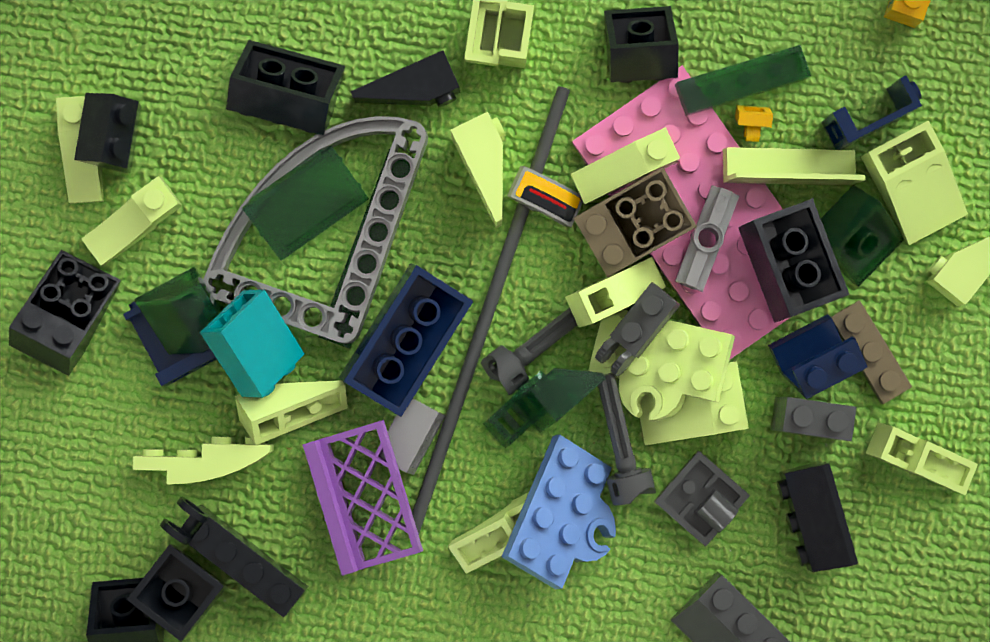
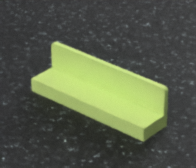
(790, 166)

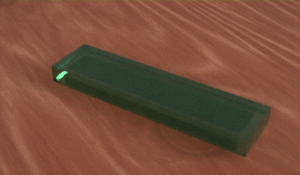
(742, 80)

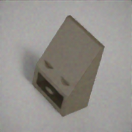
(635, 222)

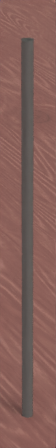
(486, 316)

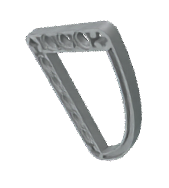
(365, 246)

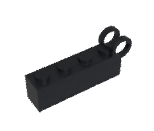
(237, 557)

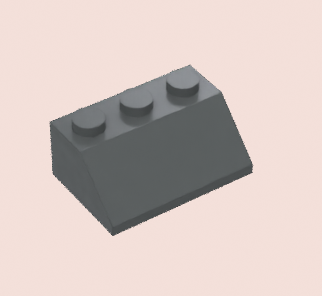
(724, 615)

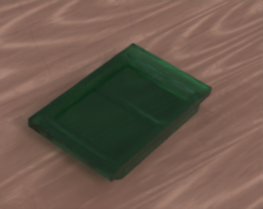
(305, 202)

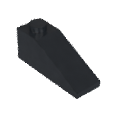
(417, 84)

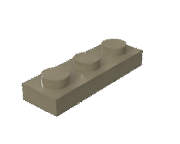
(883, 370)

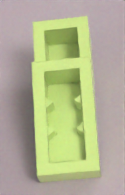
(132, 221)
(921, 458)
(488, 539)

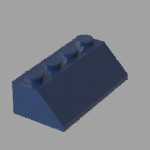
(406, 339)

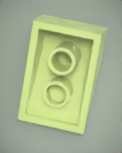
(481, 151)
(697, 415)

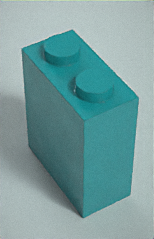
(253, 343)

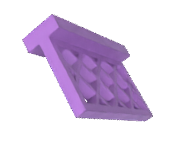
(338, 511)

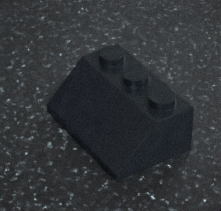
(284, 87)
(793, 260)
(817, 517)

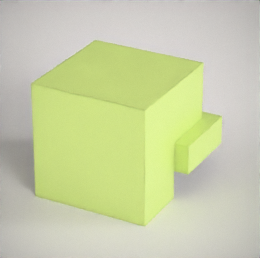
(499, 33)

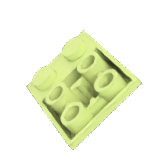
(916, 182)

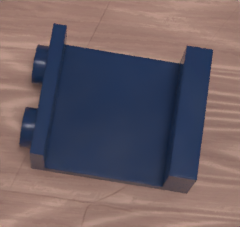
(844, 132)
(817, 357)
(169, 366)

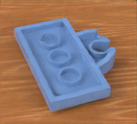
(562, 515)

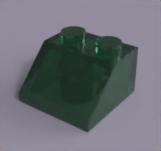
(860, 234)
(180, 312)
(552, 395)

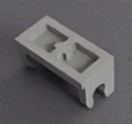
(413, 434)

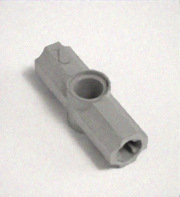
(715, 218)

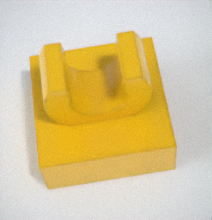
(753, 119)

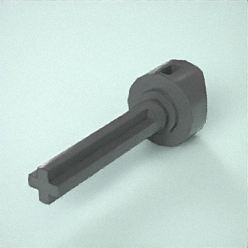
(510, 365)
(629, 479)

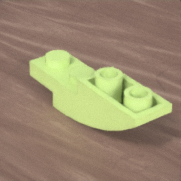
(217, 460)

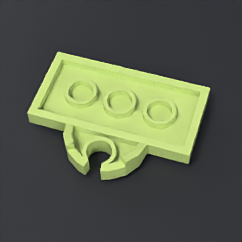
(674, 365)

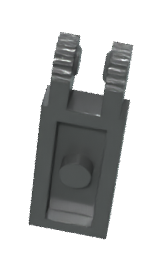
(638, 327)

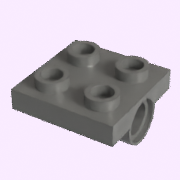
(702, 498)

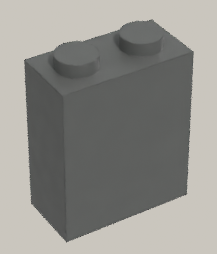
(813, 418)

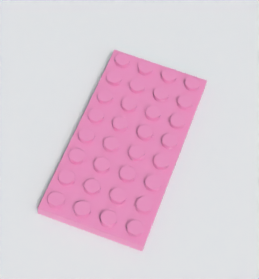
(732, 293)

